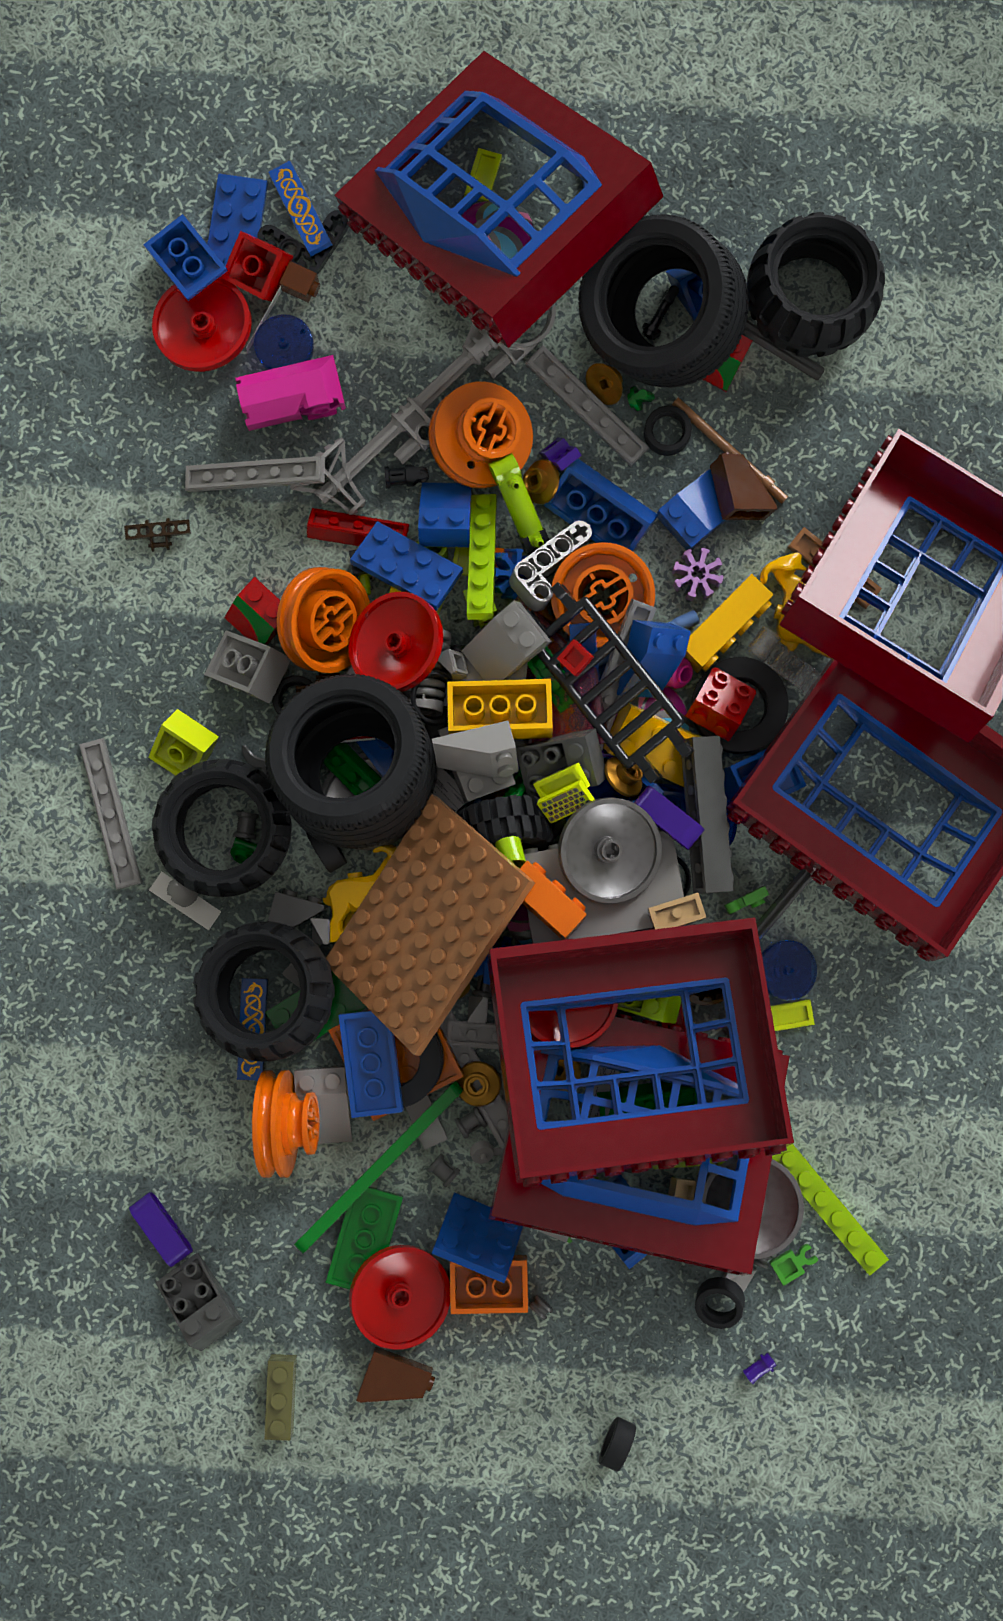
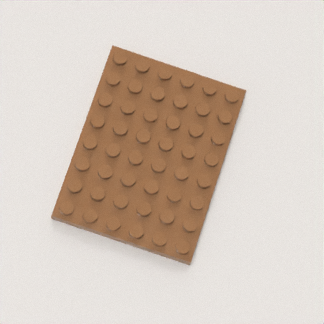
(428, 924)

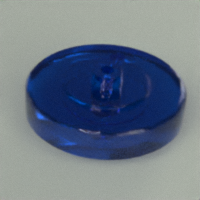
(283, 342)
(789, 970)

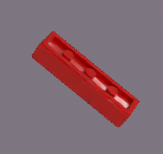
(346, 528)

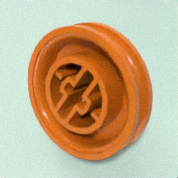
(458, 435)
(607, 562)
(319, 617)
(282, 1124)

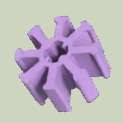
(699, 566)

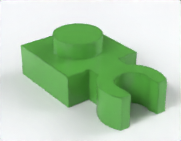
(752, 898)
(789, 1266)

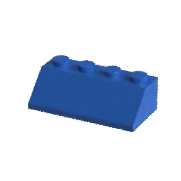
(601, 504)

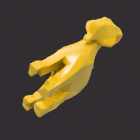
(784, 570)
(347, 894)

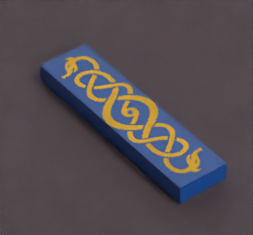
(300, 208)
(253, 1017)

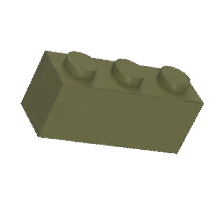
(280, 1397)

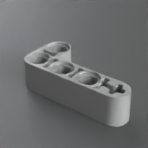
(552, 558)

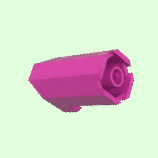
(290, 392)

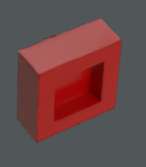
(575, 657)

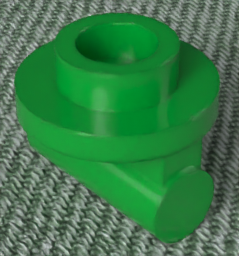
(636, 397)
(242, 850)

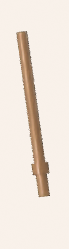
(725, 446)

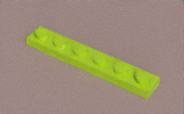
(482, 557)
(832, 1211)

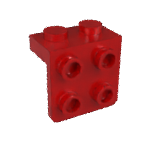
(721, 704)

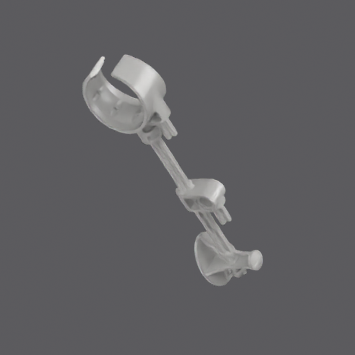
(412, 415)

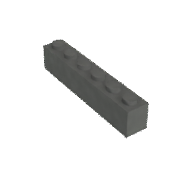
(707, 806)

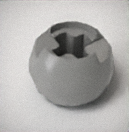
(181, 895)

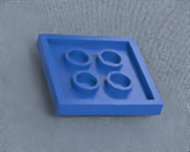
(475, 1240)

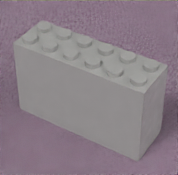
(610, 917)

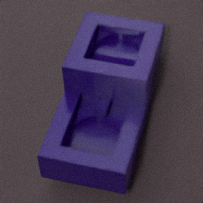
(560, 453)

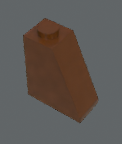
(740, 489)
(394, 1378)

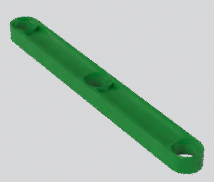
(378, 1167)

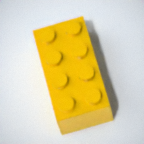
(730, 618)
(484, 703)
(664, 756)

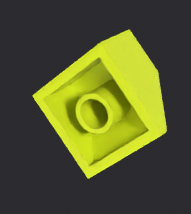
(182, 743)

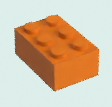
(550, 903)
(483, 1295)

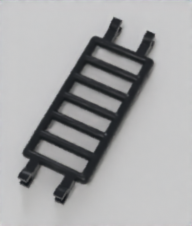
(630, 662)

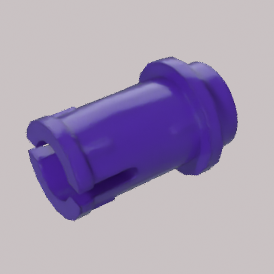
(760, 1368)

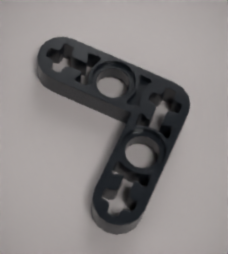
(321, 257)

